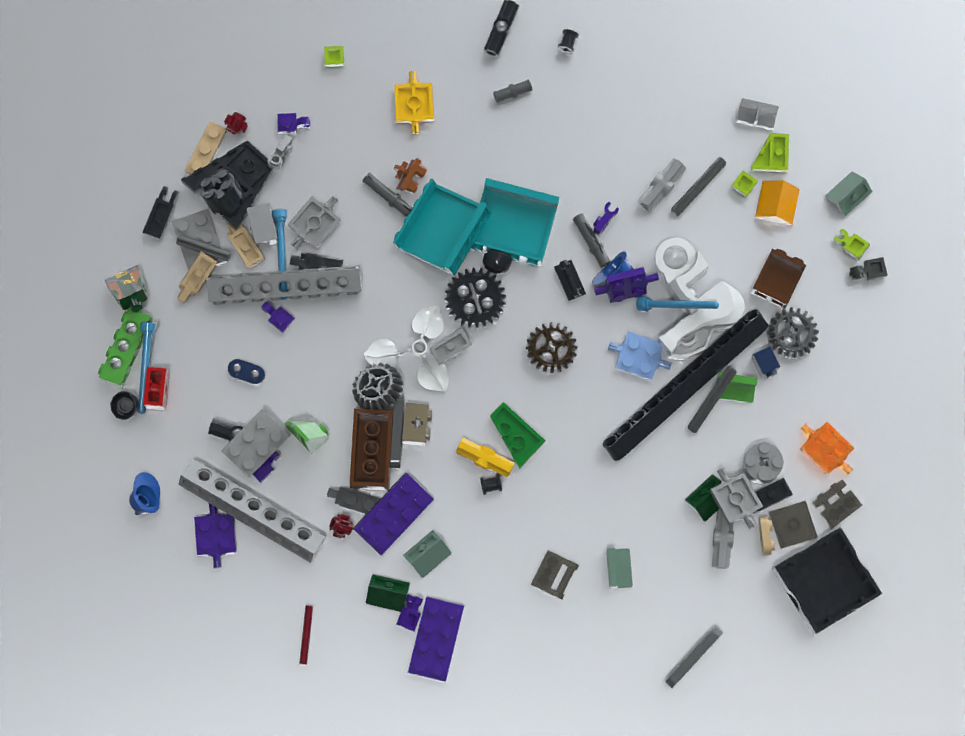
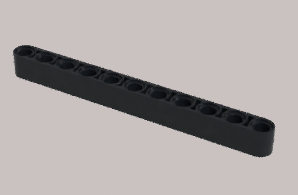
(685, 385)

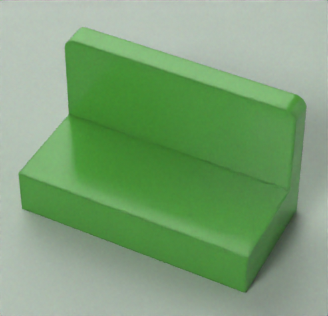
(740, 389)

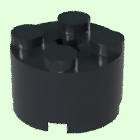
(222, 192)

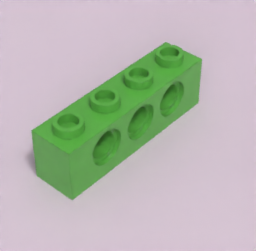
(119, 376)

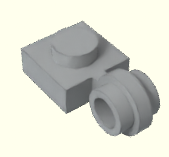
(282, 149)

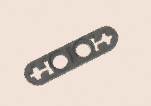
(397, 428)
(694, 657)

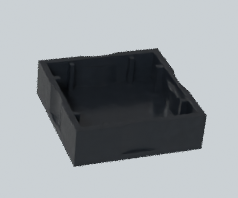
(826, 581)

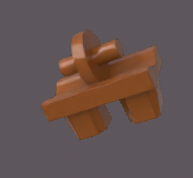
(413, 168)

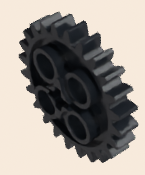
(459, 303)

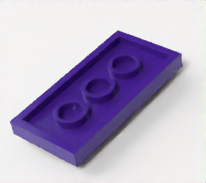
(393, 514)
(436, 639)

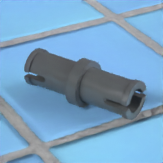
(512, 91)

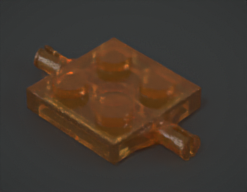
(827, 448)

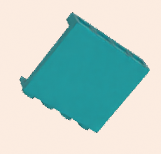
(518, 222)
(442, 227)

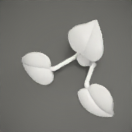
(429, 324)

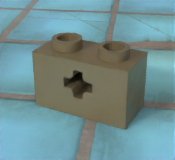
(410, 433)

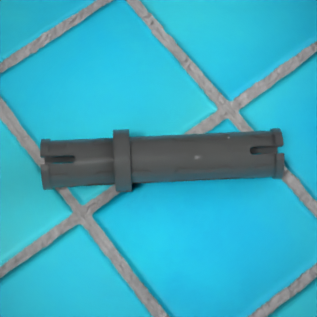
(393, 199)
(595, 246)

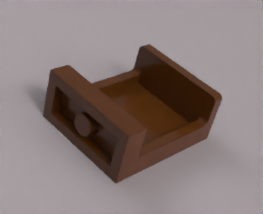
(779, 278)

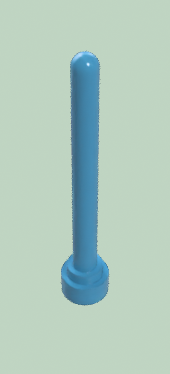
(279, 217)
(645, 304)
(147, 329)

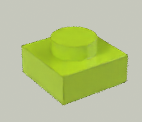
(334, 56)
(744, 184)

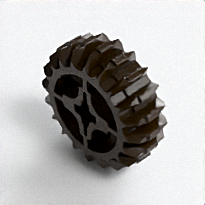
(557, 344)

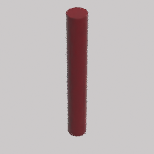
(306, 635)

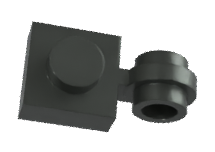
(873, 268)

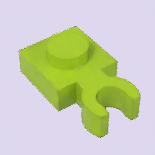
(854, 245)

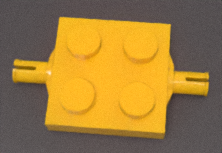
(414, 102)

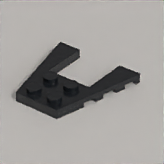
(247, 167)

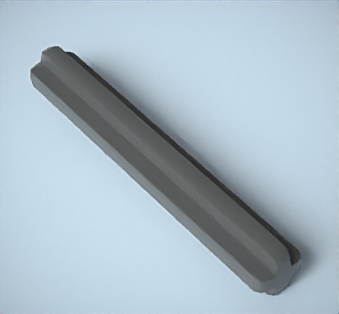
(698, 186)
(712, 399)

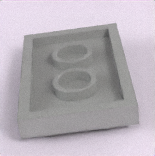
(200, 228)
(255, 443)

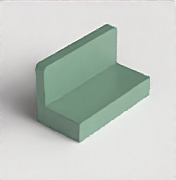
(849, 192)
(427, 554)
(619, 568)

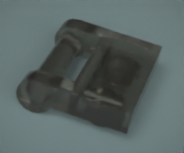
(548, 572)

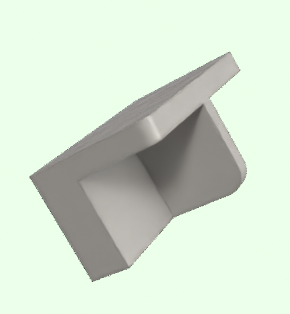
(757, 114)
(262, 224)
(450, 346)

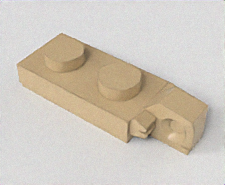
(245, 246)
(196, 276)

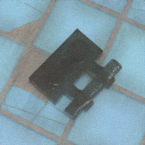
(841, 508)

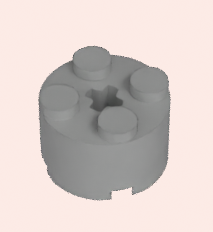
(762, 452)

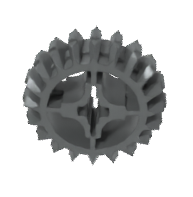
(808, 326)
(377, 387)

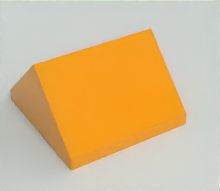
(777, 202)

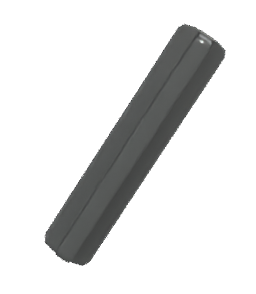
(206, 248)

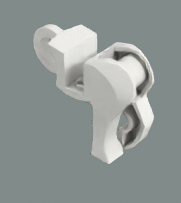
(699, 321)

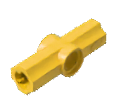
(485, 457)

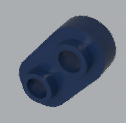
(246, 371)

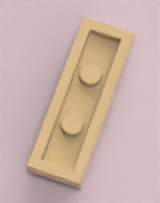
(206, 147)

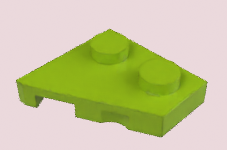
(773, 154)

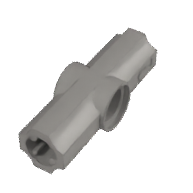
(662, 185)
(722, 542)

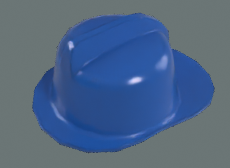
(617, 265)
(145, 494)

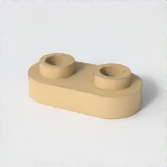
(765, 527)

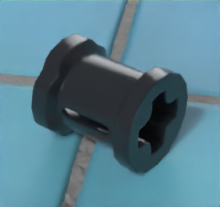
(568, 41)
(491, 484)

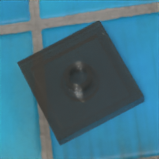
(793, 525)

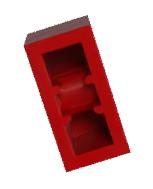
(156, 388)

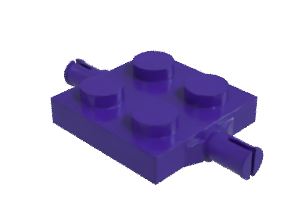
(626, 285)
(215, 535)

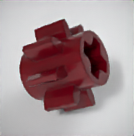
(235, 123)
(341, 526)

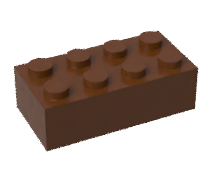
(371, 449)

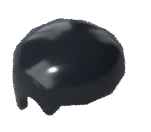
(496, 262)
(124, 405)

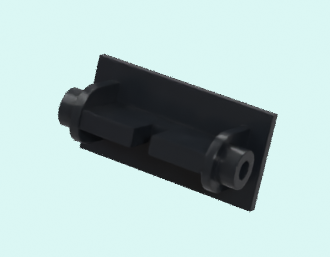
(569, 280)

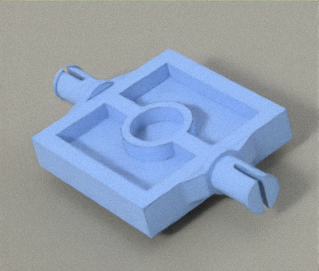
(639, 356)

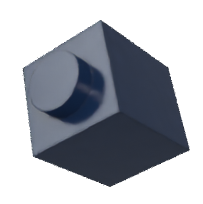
(766, 362)

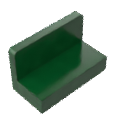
(702, 500)
(387, 593)

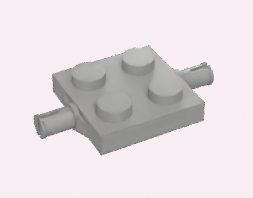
(314, 222)
(736, 498)

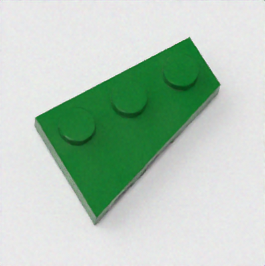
(517, 434)

